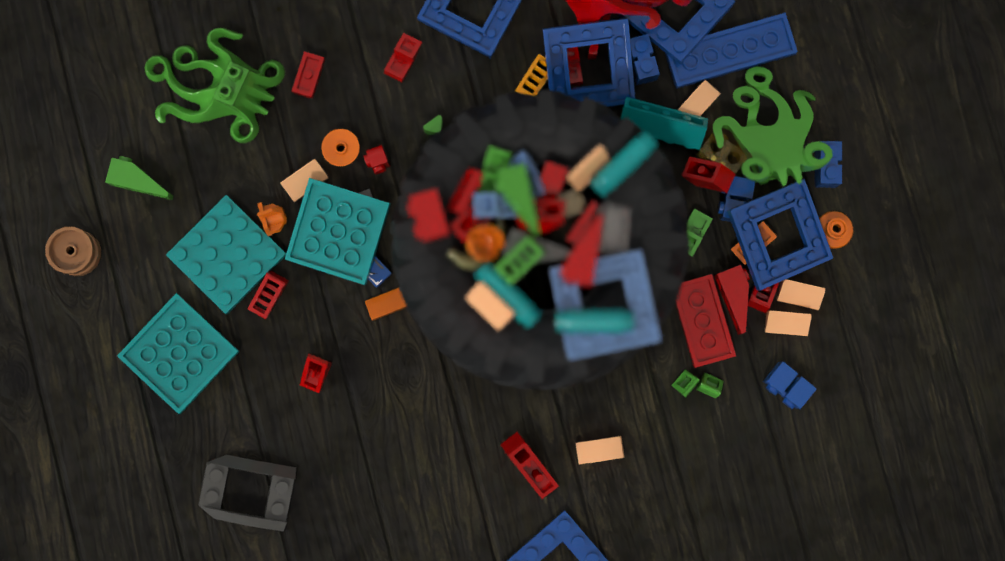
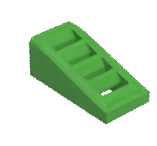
(535, 246)

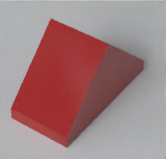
(315, 373)

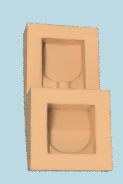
(700, 99)
(600, 450)

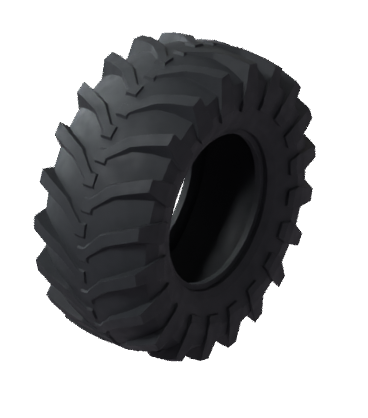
(552, 131)

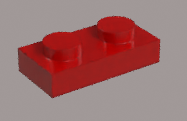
(308, 75)
(461, 200)

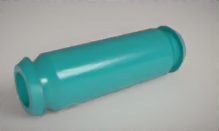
(623, 164)
(523, 308)
(595, 321)

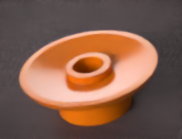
(334, 140)
(845, 227)

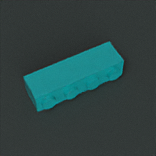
(666, 123)

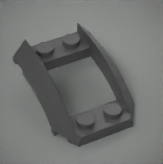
(278, 495)

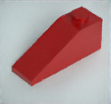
(582, 260)
(734, 290)
(529, 465)

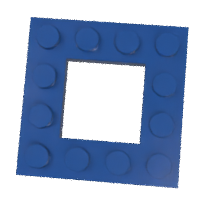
(613, 32)
(485, 39)
(683, 43)
(745, 219)
(559, 530)

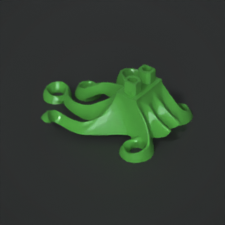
(234, 90)
(778, 148)

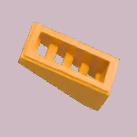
(539, 59)

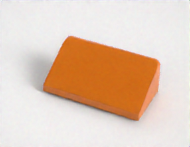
(385, 304)

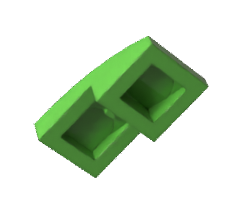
(494, 160)
(697, 226)

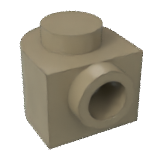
(574, 203)

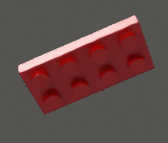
(704, 322)

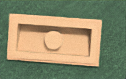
(588, 168)
(297, 182)
(800, 294)
(490, 305)
(787, 323)

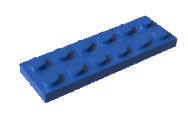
(735, 50)

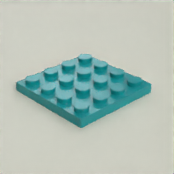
(337, 231)
(226, 254)
(178, 353)

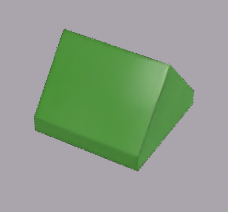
(434, 125)
(685, 383)
(710, 385)

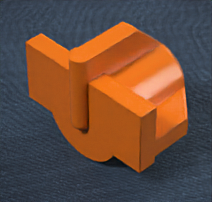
(272, 218)

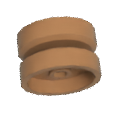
(73, 251)

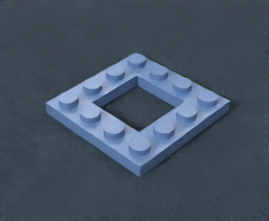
(632, 270)

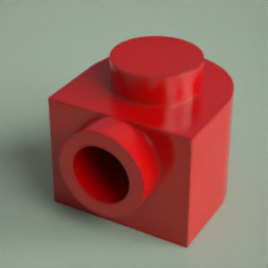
(376, 159)

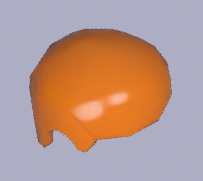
(485, 242)

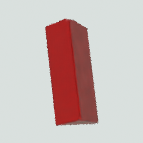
(467, 223)

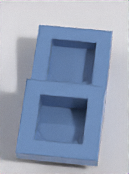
(536, 185)
(491, 206)

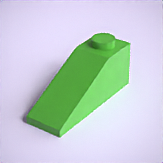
(127, 175)
(517, 193)

